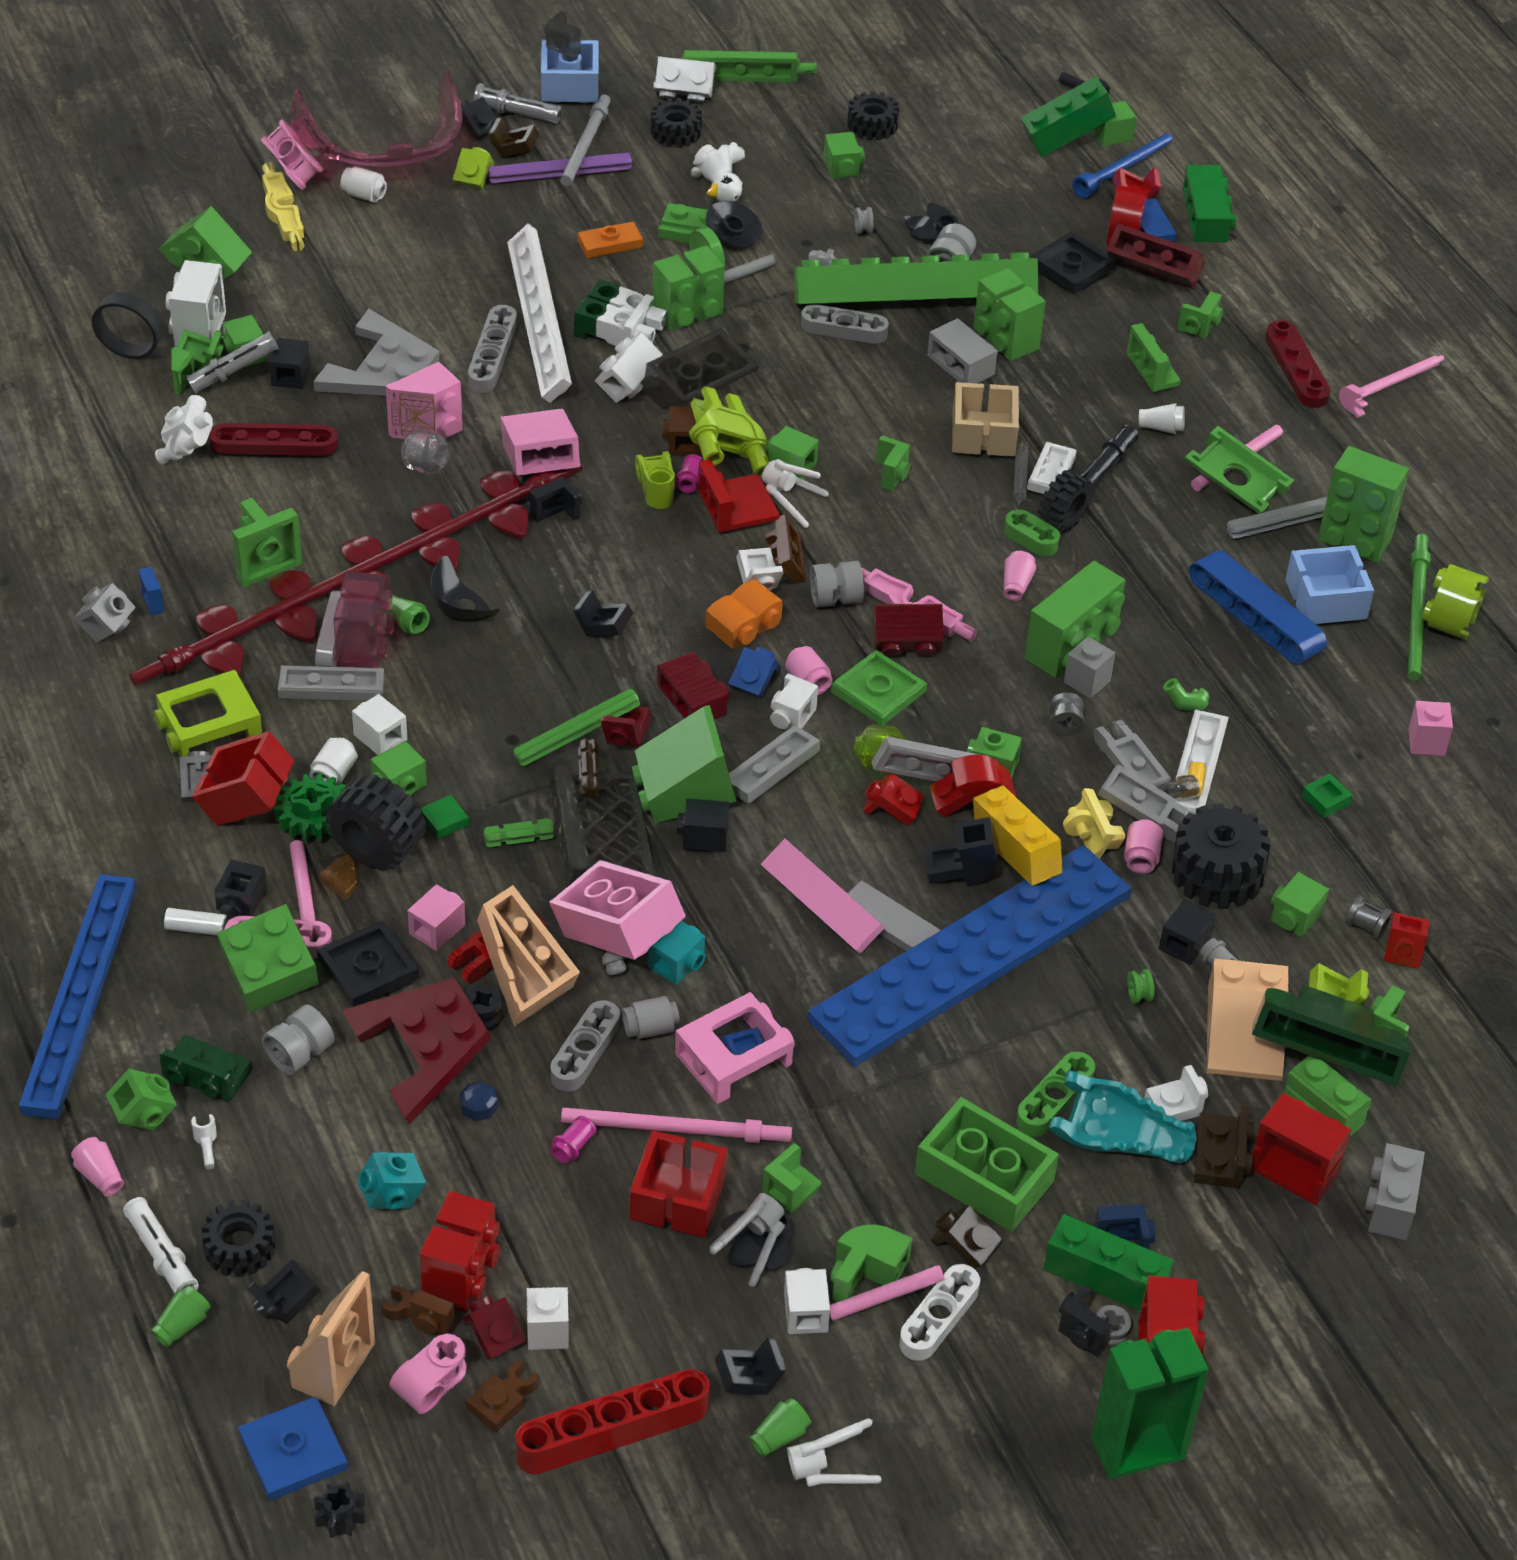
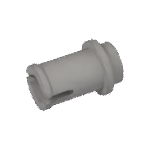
(1215, 949)

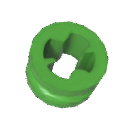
(1140, 986)

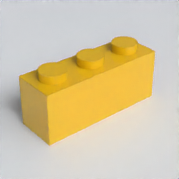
(1020, 835)

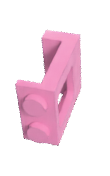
(711, 1060)

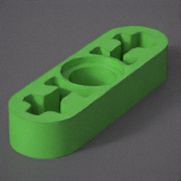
(1052, 1107)

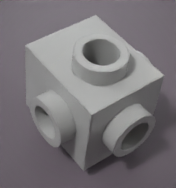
(104, 612)

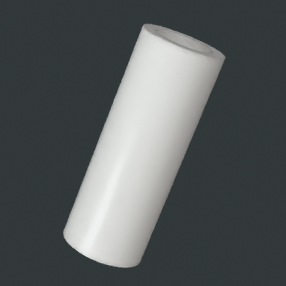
(194, 921)

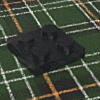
(1073, 262)
(368, 963)

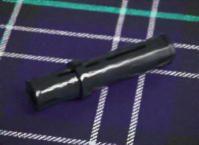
(1113, 452)

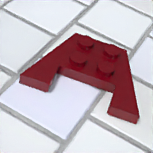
(438, 1031)

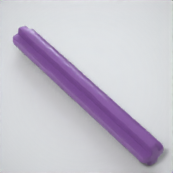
(556, 168)

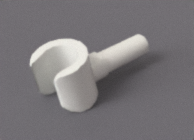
(205, 1136)

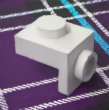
(759, 565)

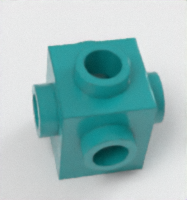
(391, 1180)

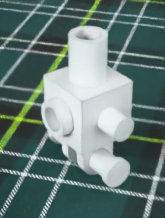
(184, 430)

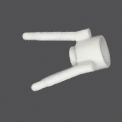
(780, 477)
(809, 1458)

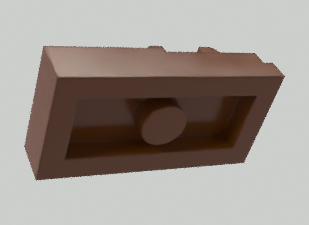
(787, 549)

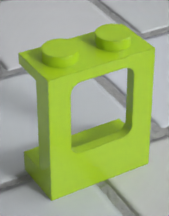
(233, 696)

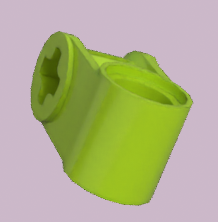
(656, 479)

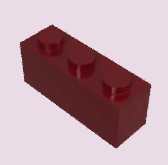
(1156, 256)

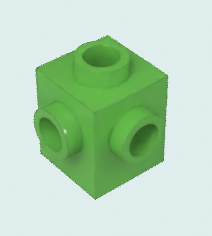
(141, 1099)

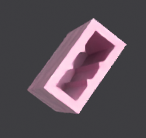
(540, 441)

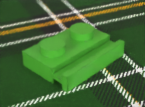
(680, 222)

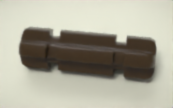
(589, 768)

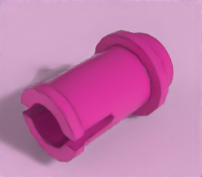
(688, 477)
(566, 1146)

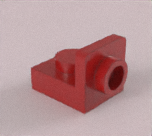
(1406, 940)

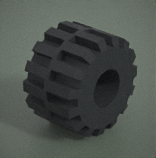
(1220, 855)

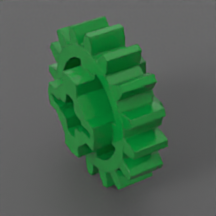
(305, 806)

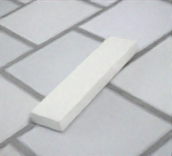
(1202, 746)

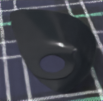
(449, 589)

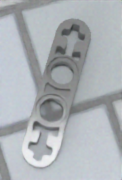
(492, 348)

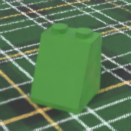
(682, 765)

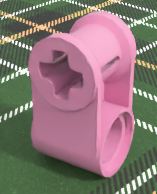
(431, 1373)

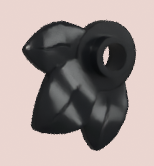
(930, 226)
(749, 1245)

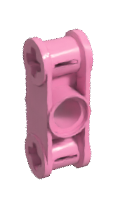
(292, 154)

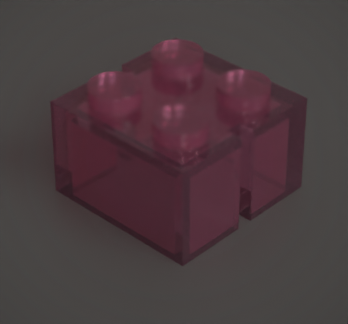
(363, 620)

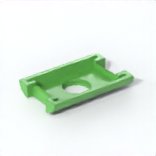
(1229, 453)

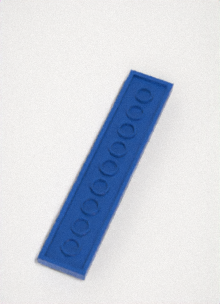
(966, 957)

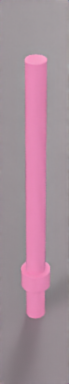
(752, 1130)

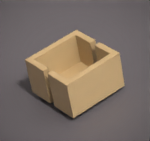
(987, 430)

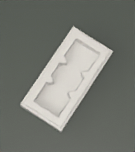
(1050, 463)

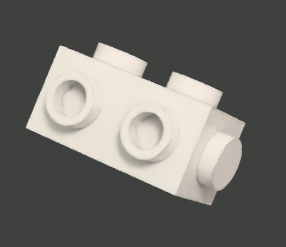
(627, 368)

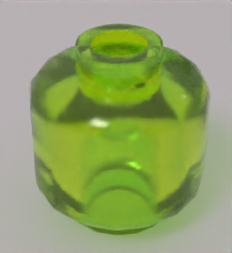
(870, 740)

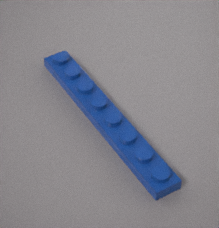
(77, 997)

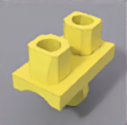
(1092, 825)

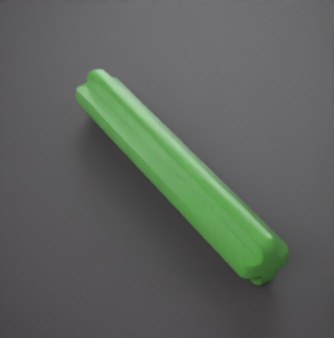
(575, 727)

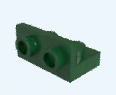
(205, 1068)

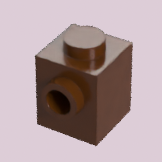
(677, 430)

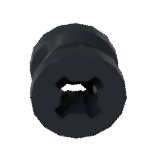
(486, 996)

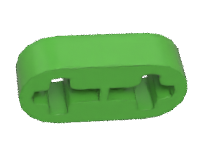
(1032, 532)

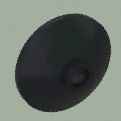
(734, 224)

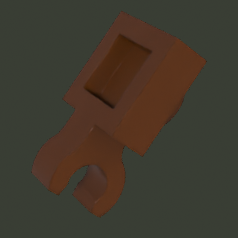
(426, 1311)

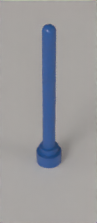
(1087, 183)

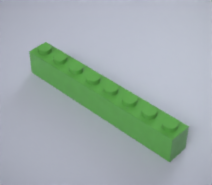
(904, 278)

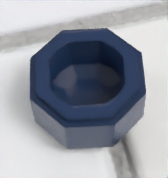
(478, 1101)

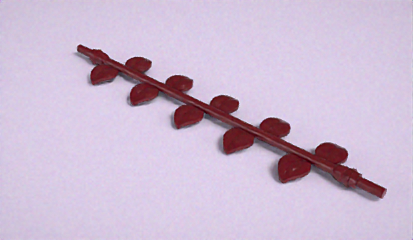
(366, 557)

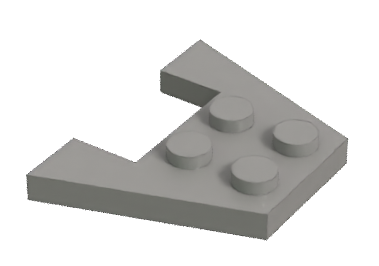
(390, 360)

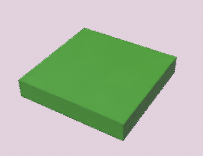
(878, 687)

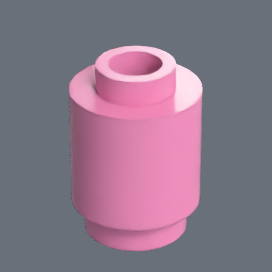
(807, 665)
(1143, 846)

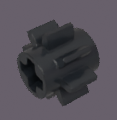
(339, 1510)

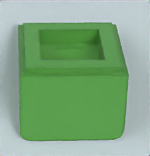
(181, 367)

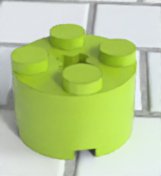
(1456, 600)

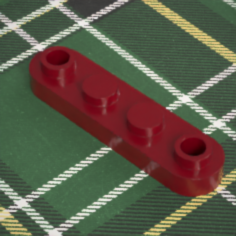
(1297, 364)
(273, 439)

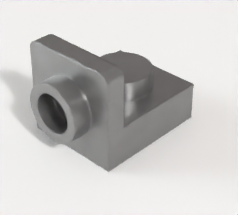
(191, 771)

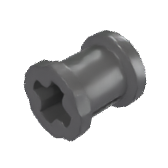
(1369, 917)

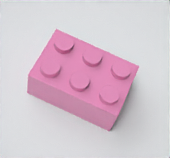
(617, 909)

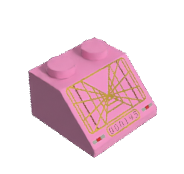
(425, 402)

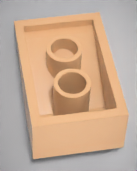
(1233, 1002)
(335, 1344)

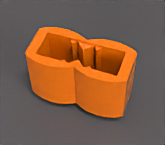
(744, 614)

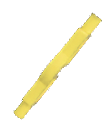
(280, 208)

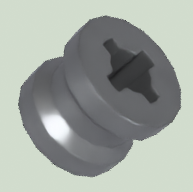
(1066, 714)

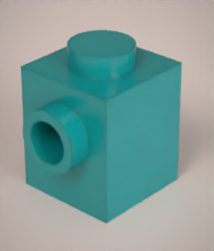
(678, 953)

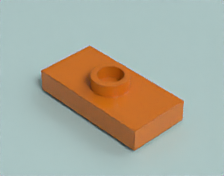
(610, 239)

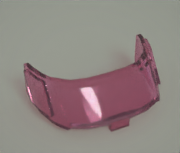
(397, 154)

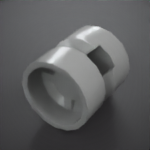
(953, 240)
(837, 583)
(294, 1042)

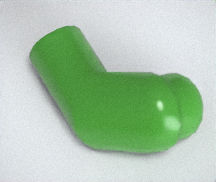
(1183, 700)

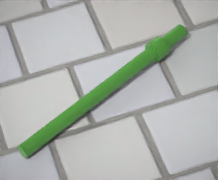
(1420, 564)

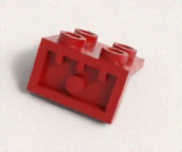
(734, 501)

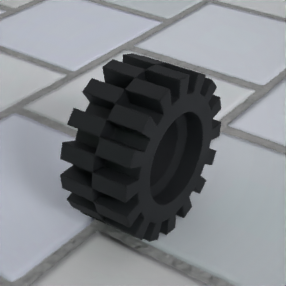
(873, 115)
(676, 122)
(1066, 500)
(241, 1256)

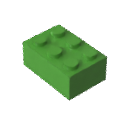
(1363, 503)
(1077, 610)
(986, 1164)

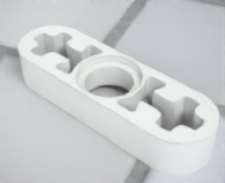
(939, 1328)

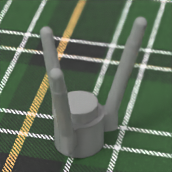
(759, 1217)

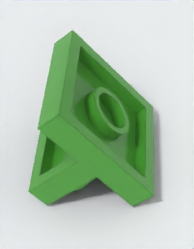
(265, 543)

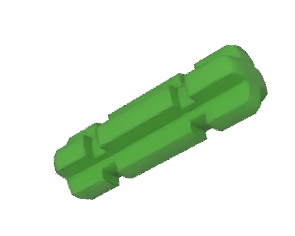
(518, 832)

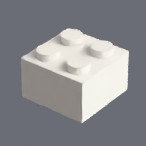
(196, 300)

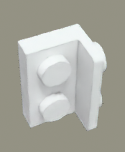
(684, 78)

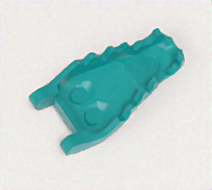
(1118, 1120)

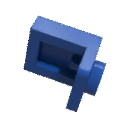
(754, 671)

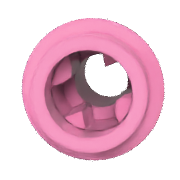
(1018, 572)
(97, 1165)

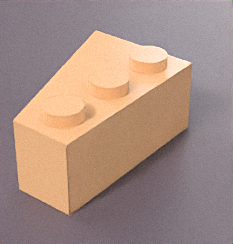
(524, 955)

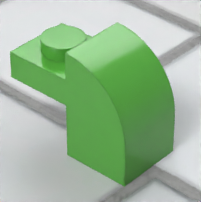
(868, 1253)

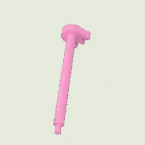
(1351, 395)

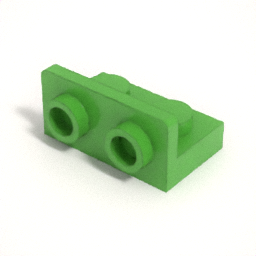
(1150, 359)

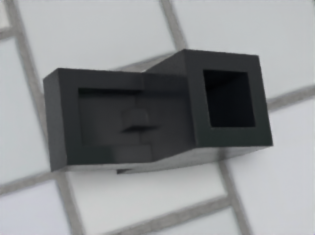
(968, 858)

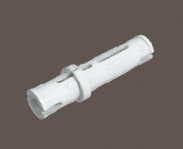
(177, 1272)

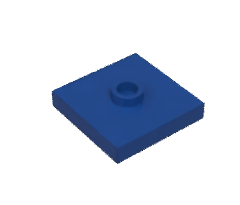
(292, 1448)

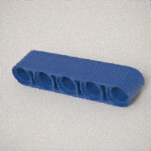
(1258, 607)

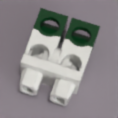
(616, 313)

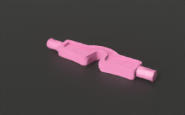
(899, 592)

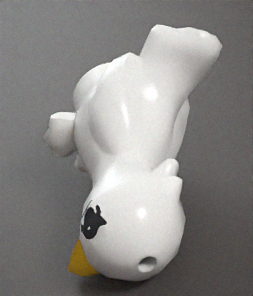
(717, 168)

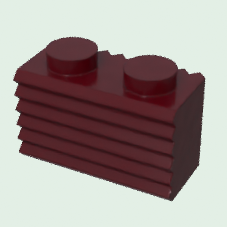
(908, 629)
(691, 686)

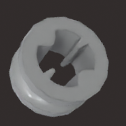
(863, 220)
(1118, 1317)

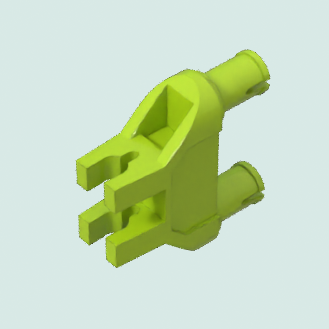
(727, 430)

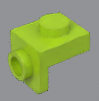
(473, 167)
(1329, 981)

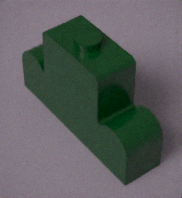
(1332, 1031)

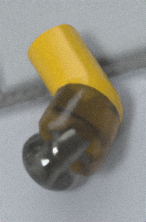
(1188, 785)

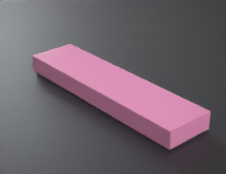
(822, 896)

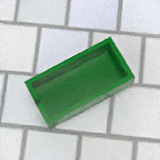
(1148, 1402)

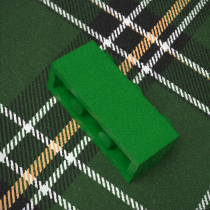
(1068, 116)
(1208, 203)
(1103, 1261)

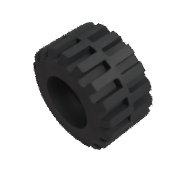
(375, 822)

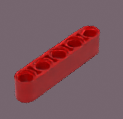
(601, 1436)

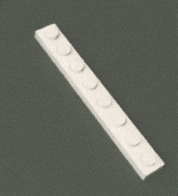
(539, 314)

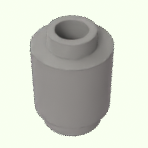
(650, 1017)

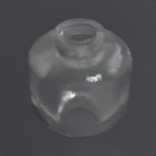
(425, 451)

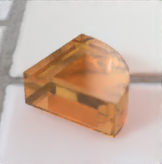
(340, 876)

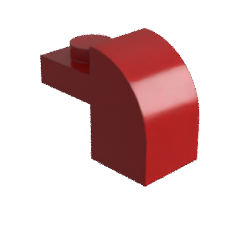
(1127, 208)
(970, 778)

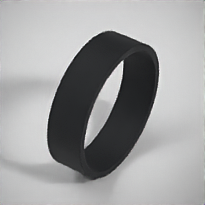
(137, 306)

